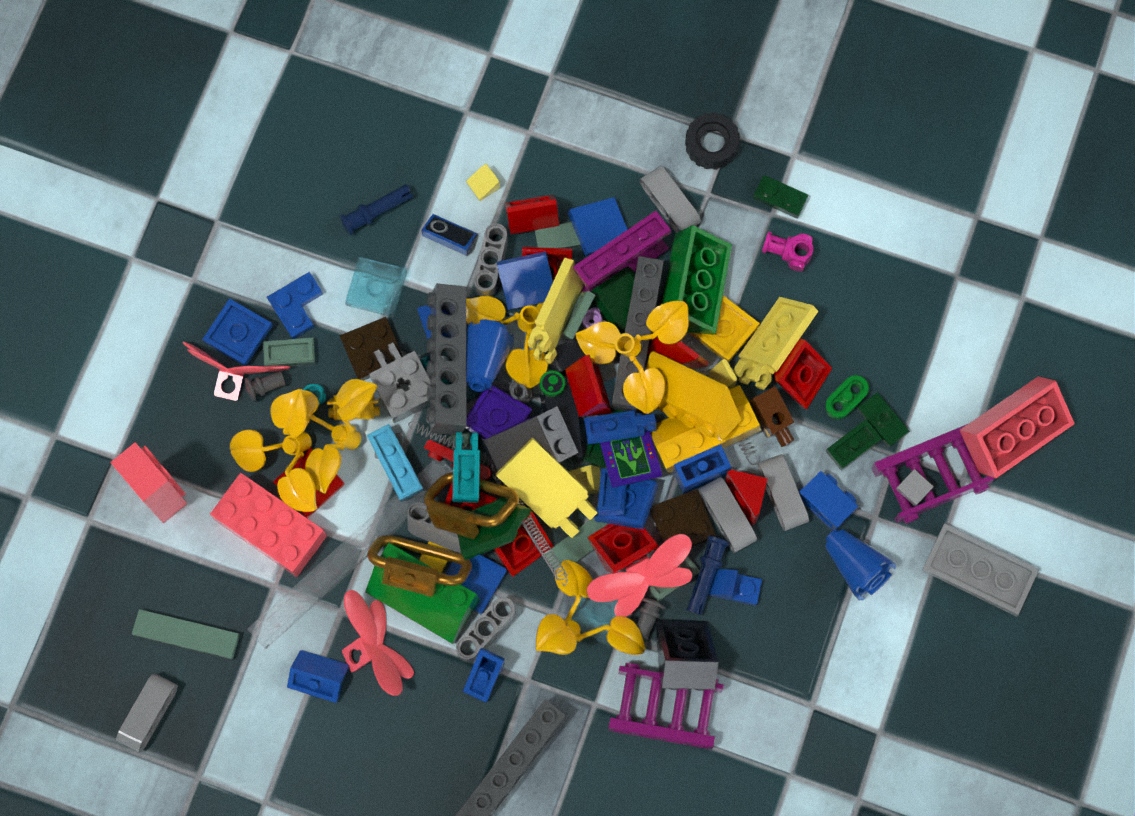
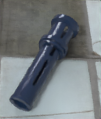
(365, 214)
(710, 563)

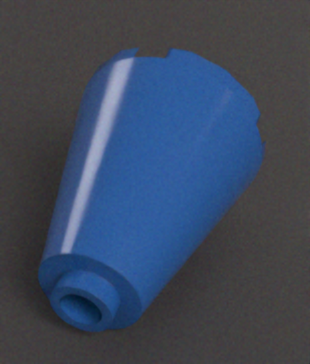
(486, 352)
(858, 563)

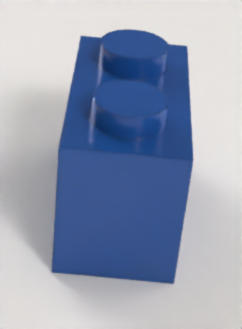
(701, 469)
(828, 500)

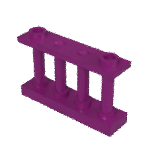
(640, 240)
(933, 448)
(649, 727)

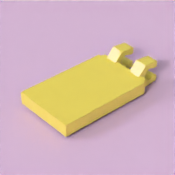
(555, 311)
(773, 341)
(546, 487)

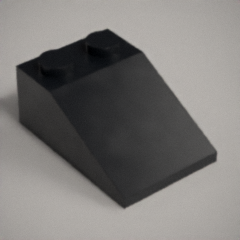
(545, 427)
(686, 655)

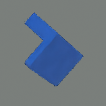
(317, 676)

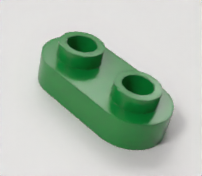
(845, 398)

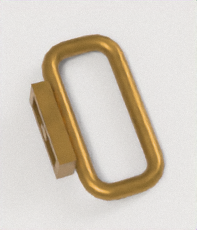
(463, 521)
(415, 576)

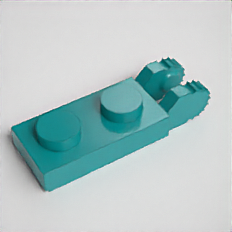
(466, 470)

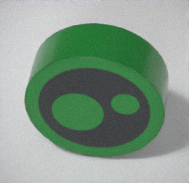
(552, 384)

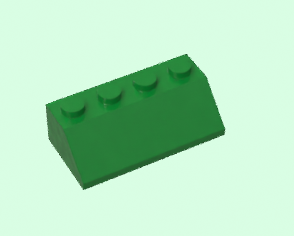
(698, 277)
(441, 614)

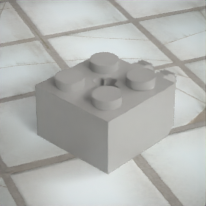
(390, 376)

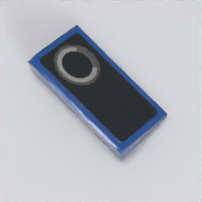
(449, 234)

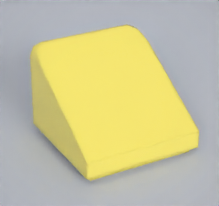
(483, 182)
(723, 374)
(589, 477)

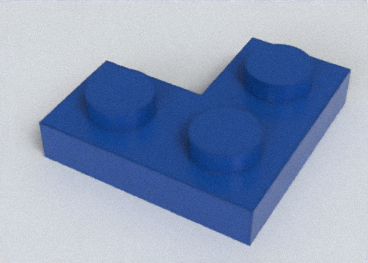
(289, 304)

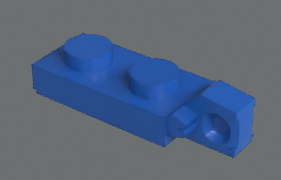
(618, 426)

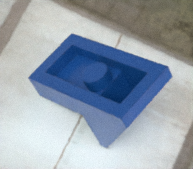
(735, 587)
(484, 675)

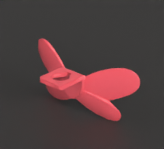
(236, 372)
(632, 585)
(371, 627)

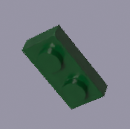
(780, 196)
(853, 444)

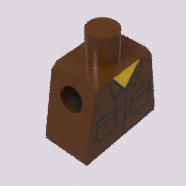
(772, 405)

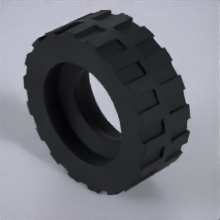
(708, 122)

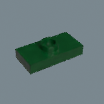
(883, 420)

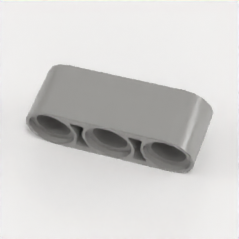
(669, 199)
(490, 249)
(783, 492)
(727, 514)
(425, 529)
(488, 617)
(146, 712)

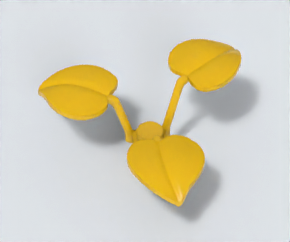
(602, 340)
(519, 363)
(352, 400)
(247, 449)
(562, 635)

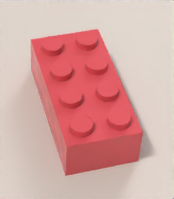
(1017, 427)
(150, 481)
(268, 525)

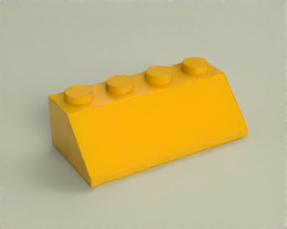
(695, 398)
(678, 442)

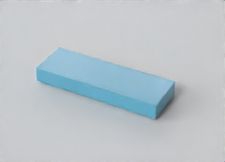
(395, 463)

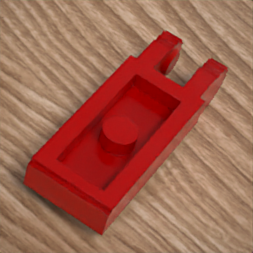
(439, 452)

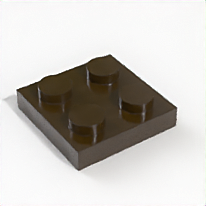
(362, 344)
(682, 516)

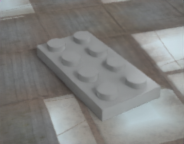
(980, 569)

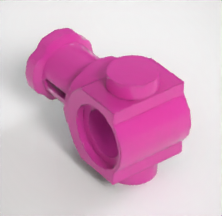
(787, 247)

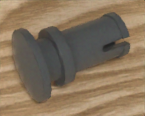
(264, 384)
(519, 392)
(648, 616)

